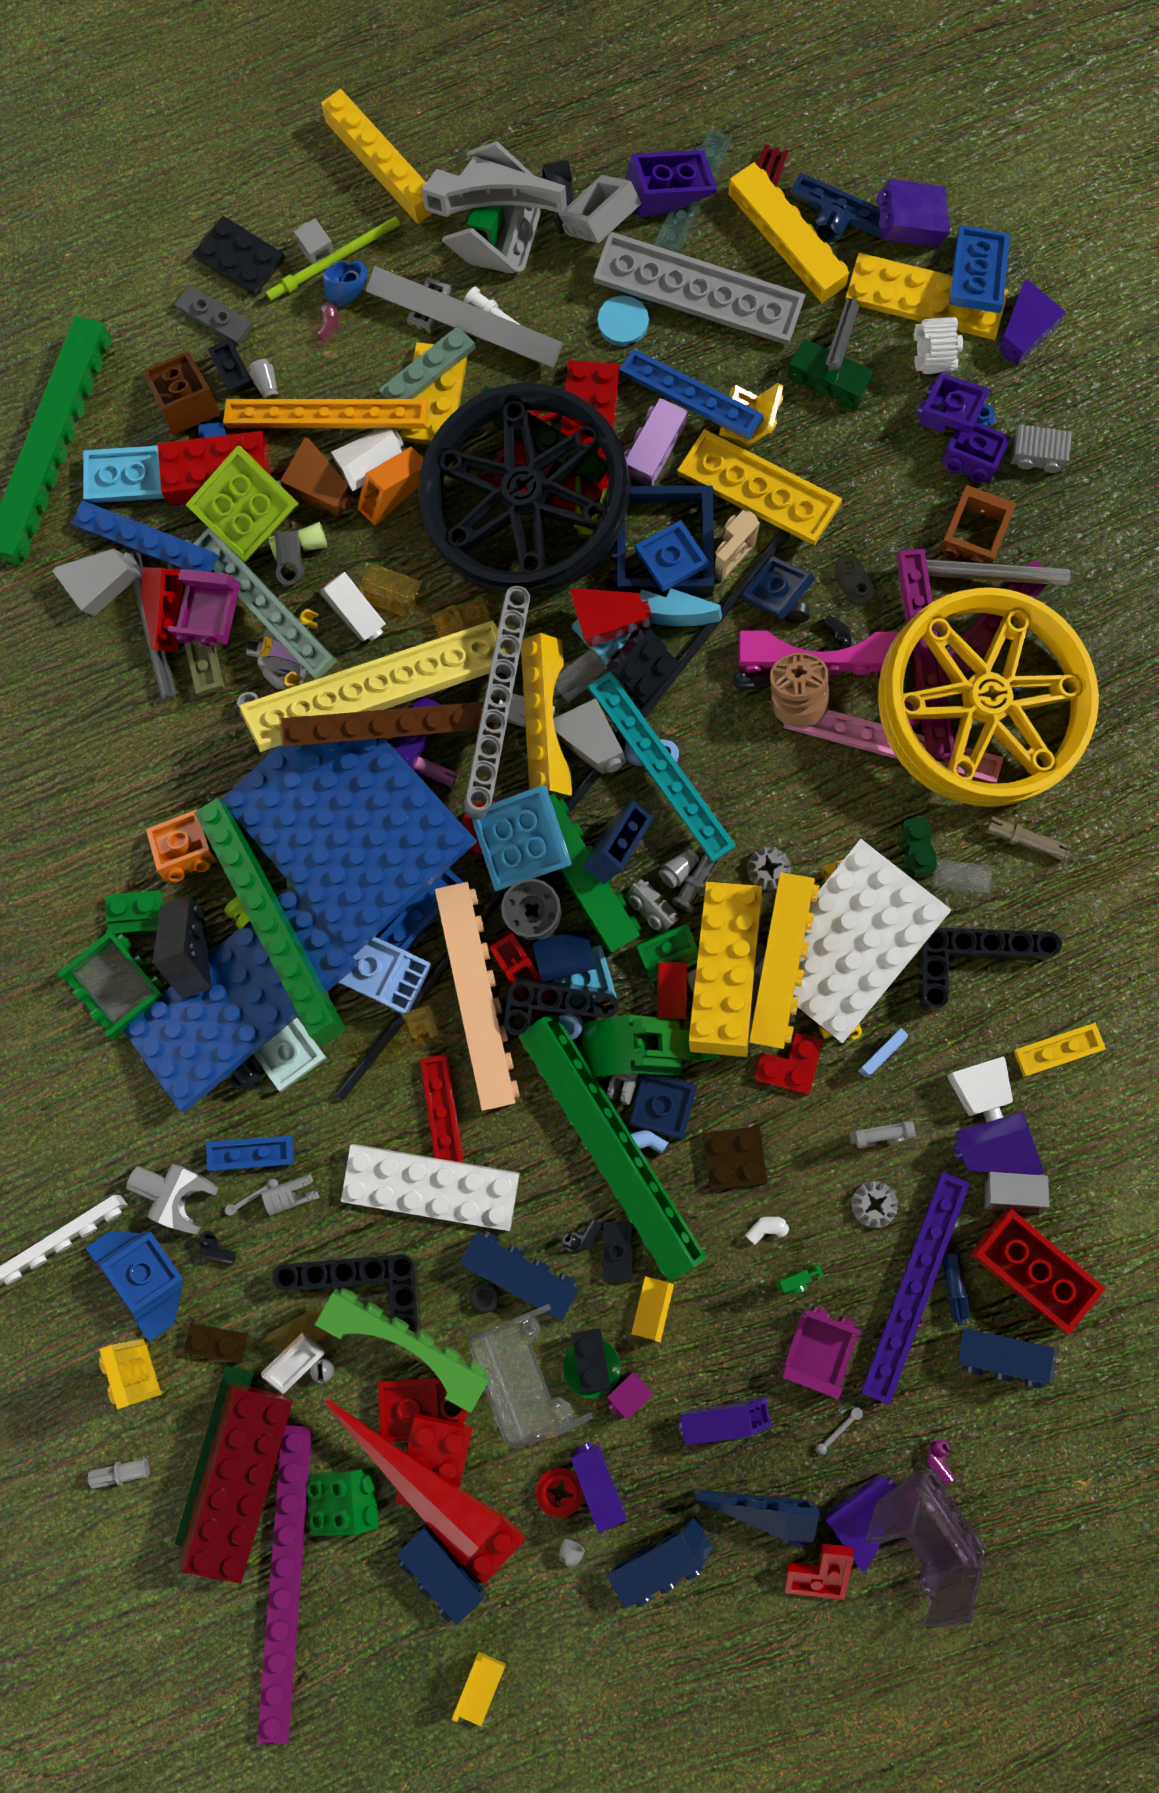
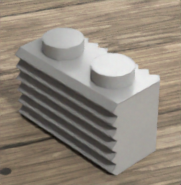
(1041, 448)

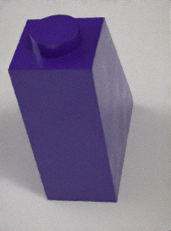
(1030, 323)
(999, 1147)
(725, 1421)
(598, 1486)
(853, 1517)

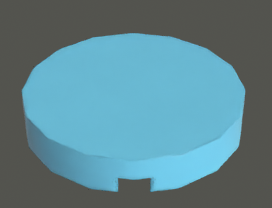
(623, 320)

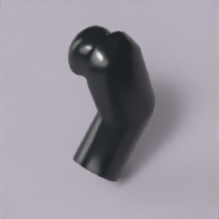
(840, 631)
(759, 682)
(582, 1240)
(212, 1250)

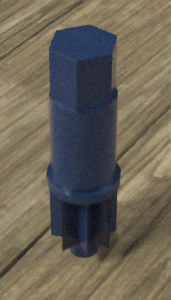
(956, 1288)

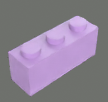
(655, 441)

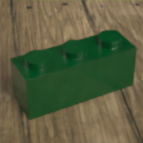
(845, 385)

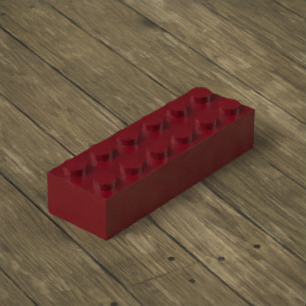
(235, 1483)

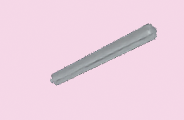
(998, 572)

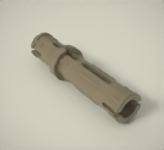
(1017, 835)

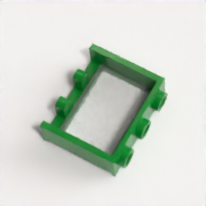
(113, 983)

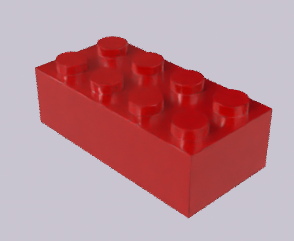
(190, 463)
(1037, 1271)

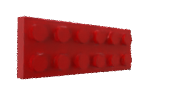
(599, 387)

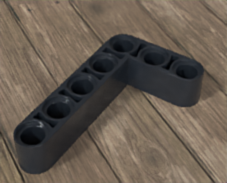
(975, 950)
(360, 1276)

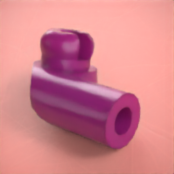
(936, 1461)

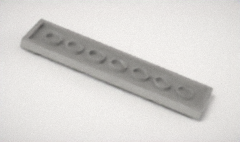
(699, 288)

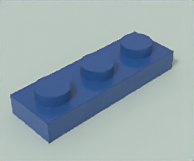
(250, 1153)

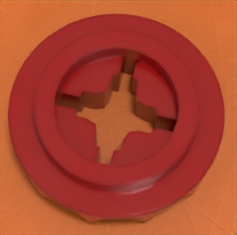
(547, 1500)

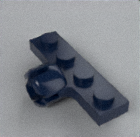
(835, 208)

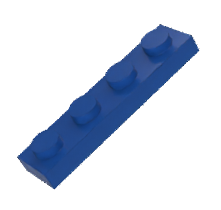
(418, 914)

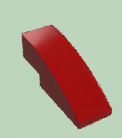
(516, 964)

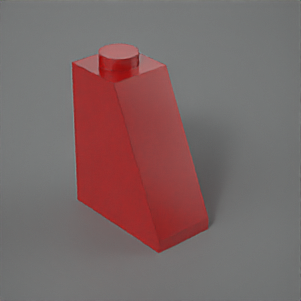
(609, 614)

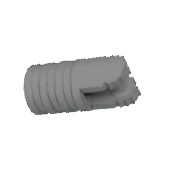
(628, 1088)
(283, 1196)

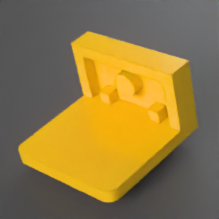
(765, 403)

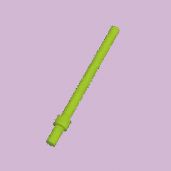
(290, 283)

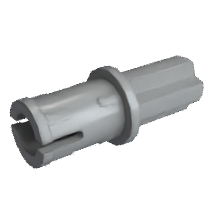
(119, 1473)

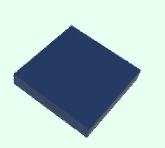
(777, 587)
(564, 955)
(663, 1105)

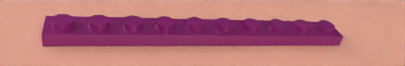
(285, 1585)

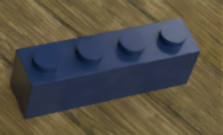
(518, 1275)

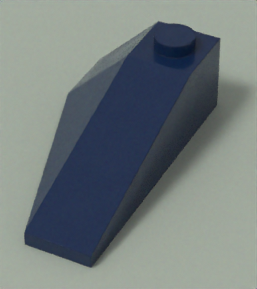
(778, 1516)

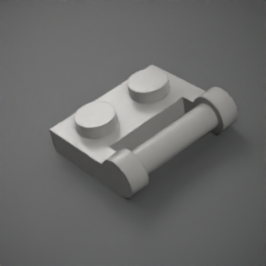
(892, 1133)

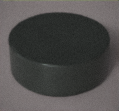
(799, 613)
(484, 1298)

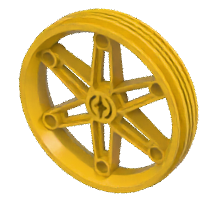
(1078, 677)

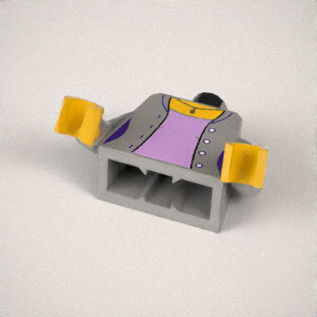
(276, 660)

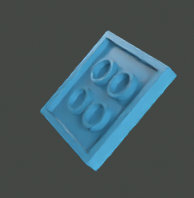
(521, 838)

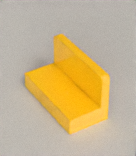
(652, 1309)
(479, 1689)

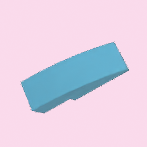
(681, 609)

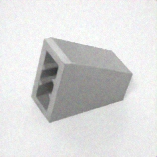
(97, 579)
(590, 737)

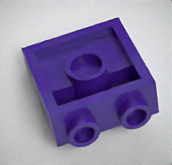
(952, 404)
(976, 453)

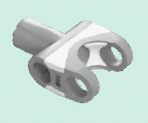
(170, 1194)

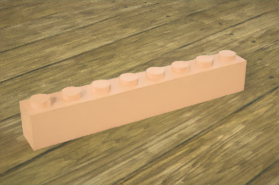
(475, 997)

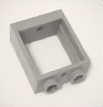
(600, 208)

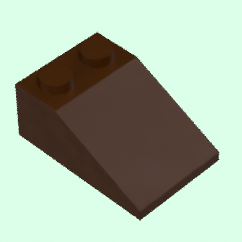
(181, 393)

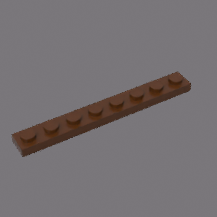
(381, 724)

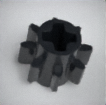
(246, 1075)

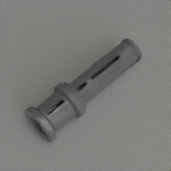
(695, 885)

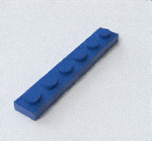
(691, 394)
(143, 538)

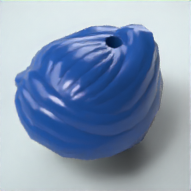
(344, 282)

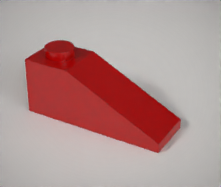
(161, 604)

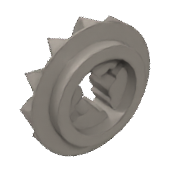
(758, 861)
(861, 1202)

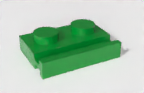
(133, 912)
(669, 946)
(795, 1282)

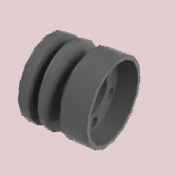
(532, 893)

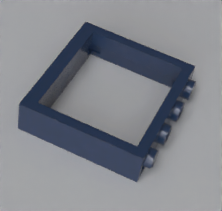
(692, 586)

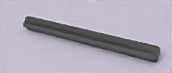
(159, 657)

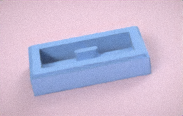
(883, 1053)

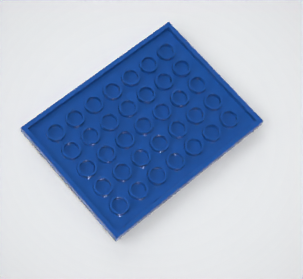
(349, 831)

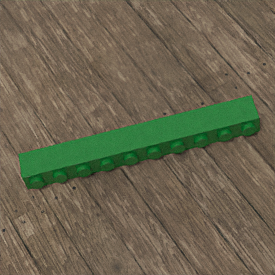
(50, 436)
(270, 923)
(612, 1147)

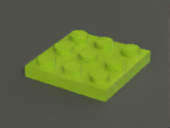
(242, 503)

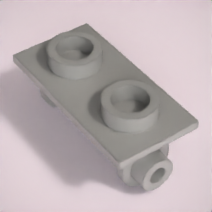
(643, 898)

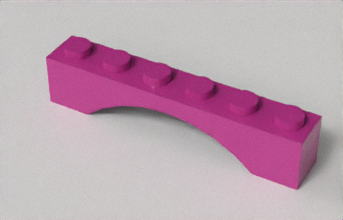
(761, 650)

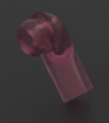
(331, 321)

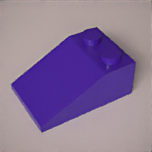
(669, 180)

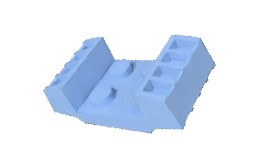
(387, 975)

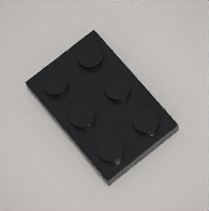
(239, 256)

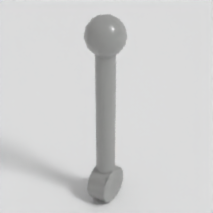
(231, 1209)
(855, 1414)

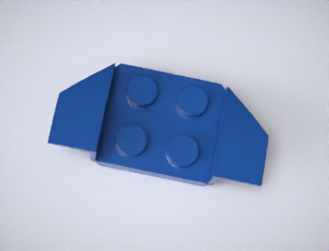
(141, 1277)

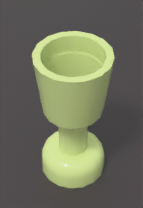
(310, 538)

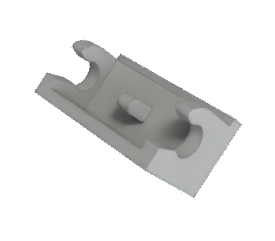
(1017, 1192)

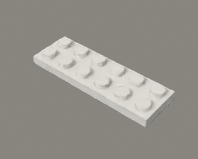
(430, 1187)

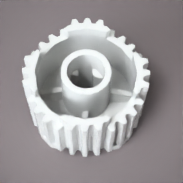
(937, 345)

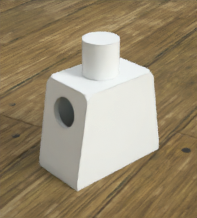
(983, 1088)

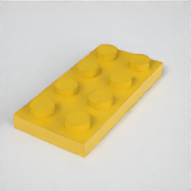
(442, 396)
(129, 1373)

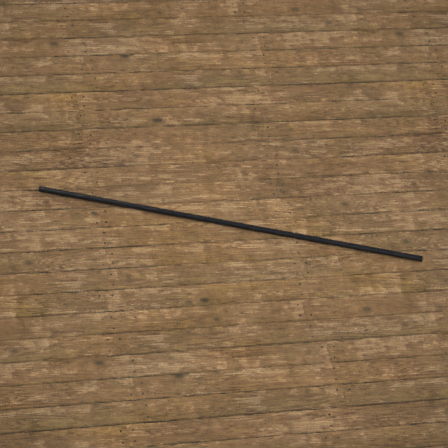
(571, 803)

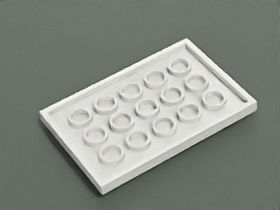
(861, 938)

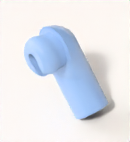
(648, 1139)

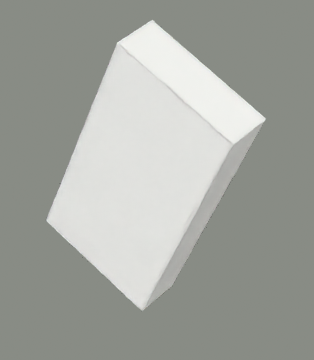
(292, 1363)

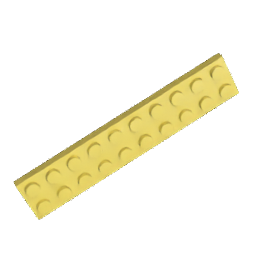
(377, 682)

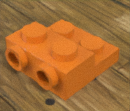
(180, 847)

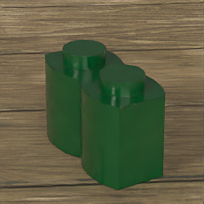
(914, 841)

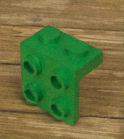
(342, 1502)

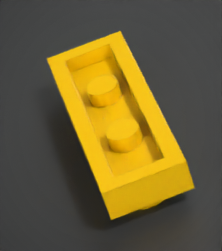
(1059, 1049)

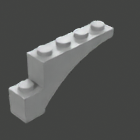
(490, 184)

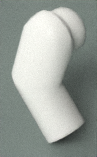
(767, 1225)

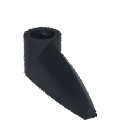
(559, 173)

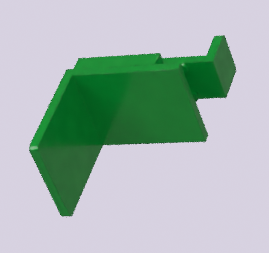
(637, 1046)

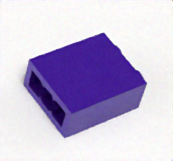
(913, 213)

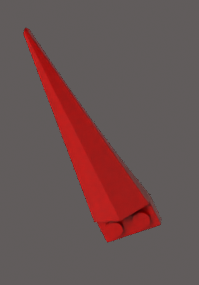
(465, 1525)

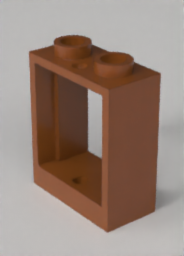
(984, 504)

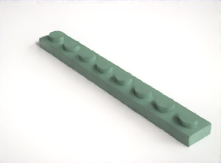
(269, 608)

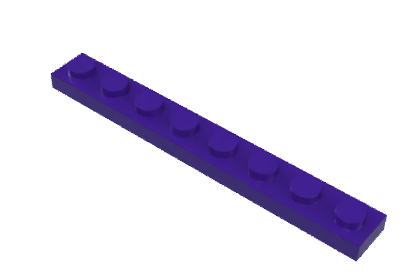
(914, 1288)

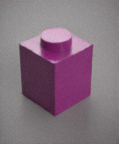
(628, 1396)

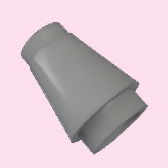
(264, 378)
(678, 868)

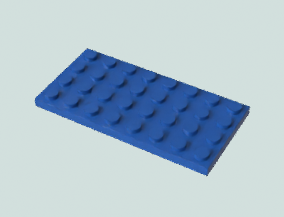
(209, 1035)

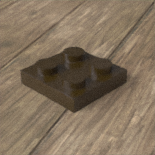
(735, 1158)

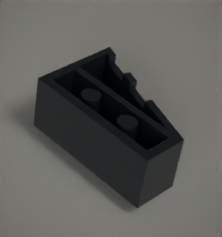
(182, 947)

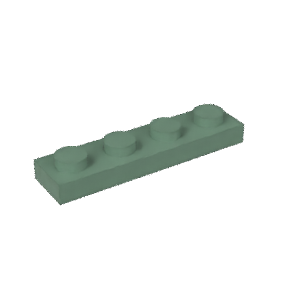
(429, 366)

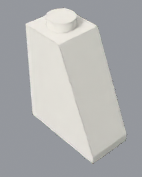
(365, 454)
(352, 607)

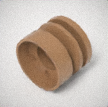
(799, 689)

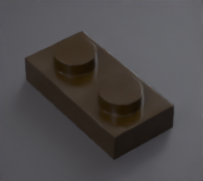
(216, 1343)

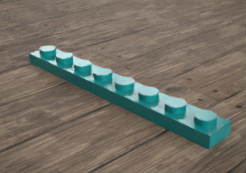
(662, 767)

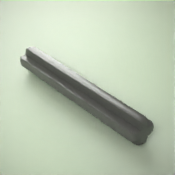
(842, 334)

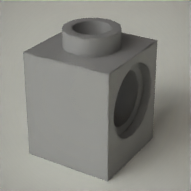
(313, 241)

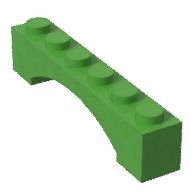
(348, 1316)

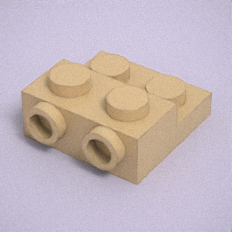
(738, 541)

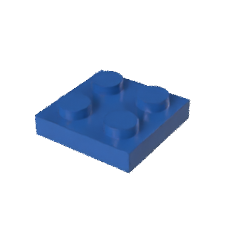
(671, 555)

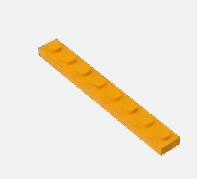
(327, 413)

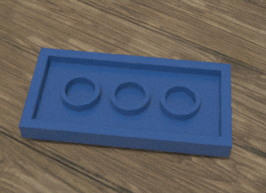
(979, 269)

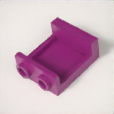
(206, 608)
(820, 1351)

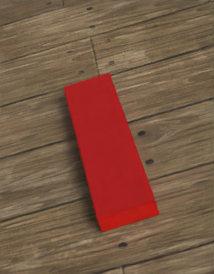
(441, 1108)

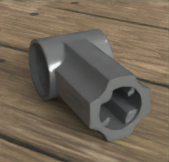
(288, 553)

